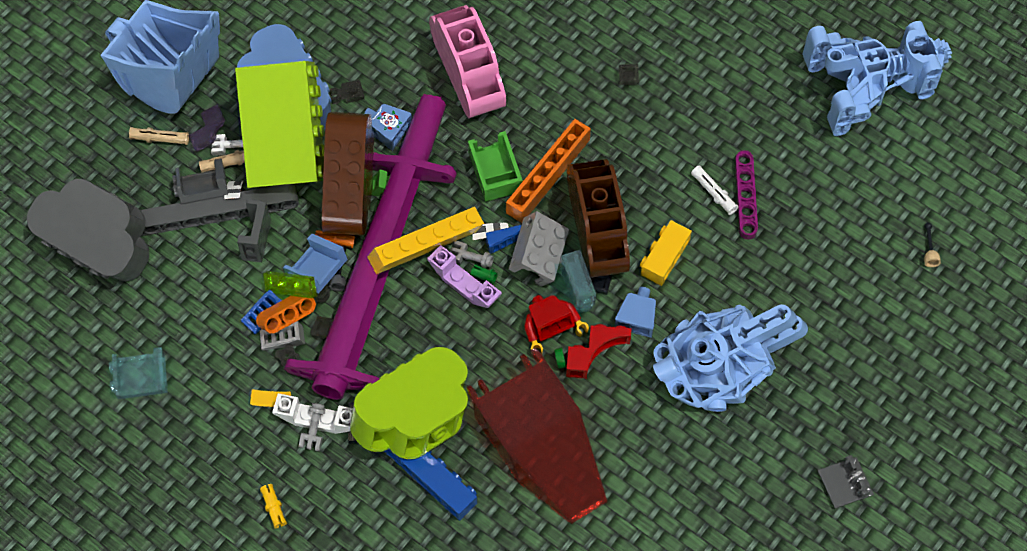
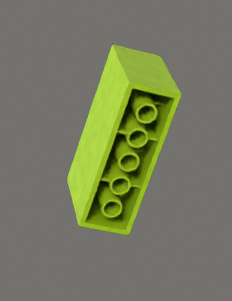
(281, 123)

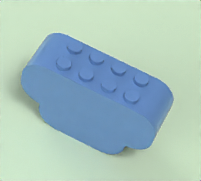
(280, 45)

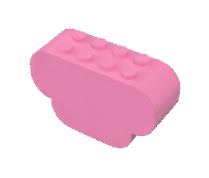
(468, 60)

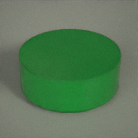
(560, 358)

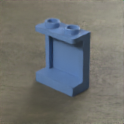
(319, 261)

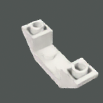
(298, 414)

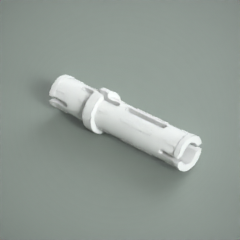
(720, 196)

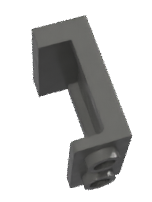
(201, 185)
(253, 246)

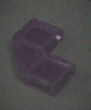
(205, 136)

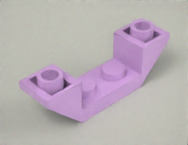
(461, 281)

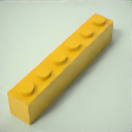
(425, 240)

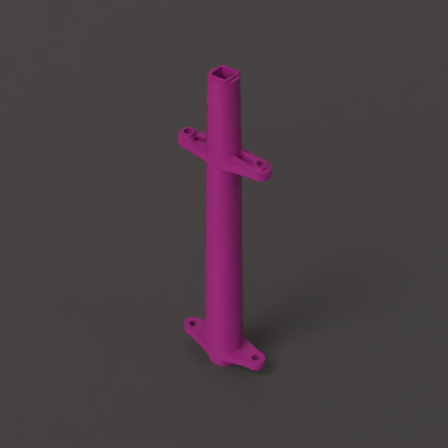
(346, 337)

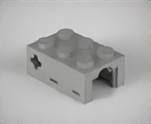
(539, 247)

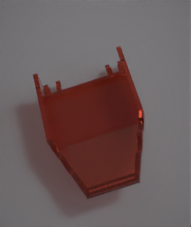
(542, 438)

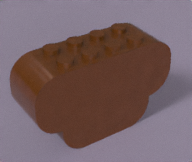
(347, 173)
(599, 217)

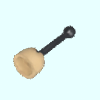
(932, 257)

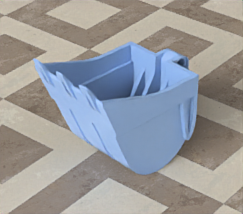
(162, 53)

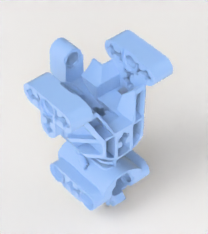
(870, 66)

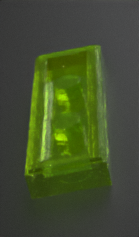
(290, 284)

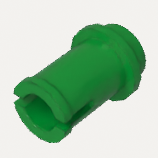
(484, 274)

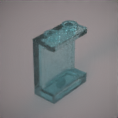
(138, 375)

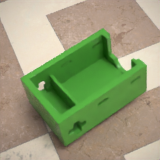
(495, 168)

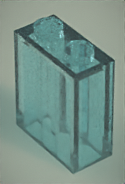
(578, 281)

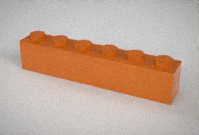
(548, 170)

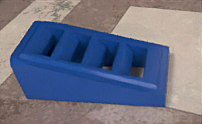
(501, 238)
(258, 307)

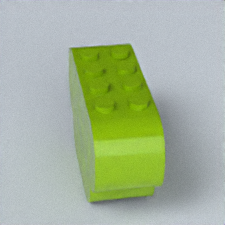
(412, 405)

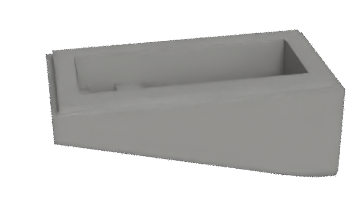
(295, 341)

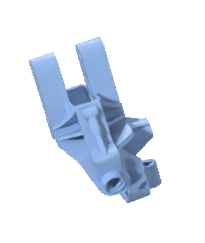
(739, 364)

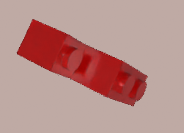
(600, 339)

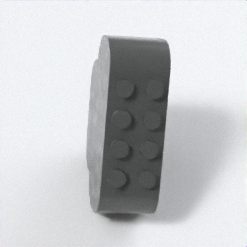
(92, 229)

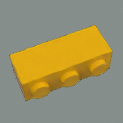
(665, 252)

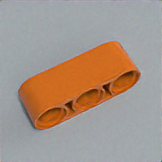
(277, 311)

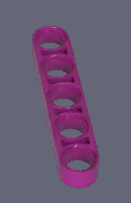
(742, 202)

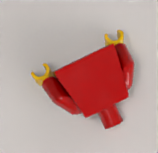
(550, 318)

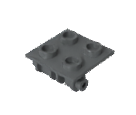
(845, 482)

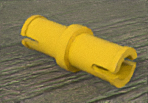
(273, 506)

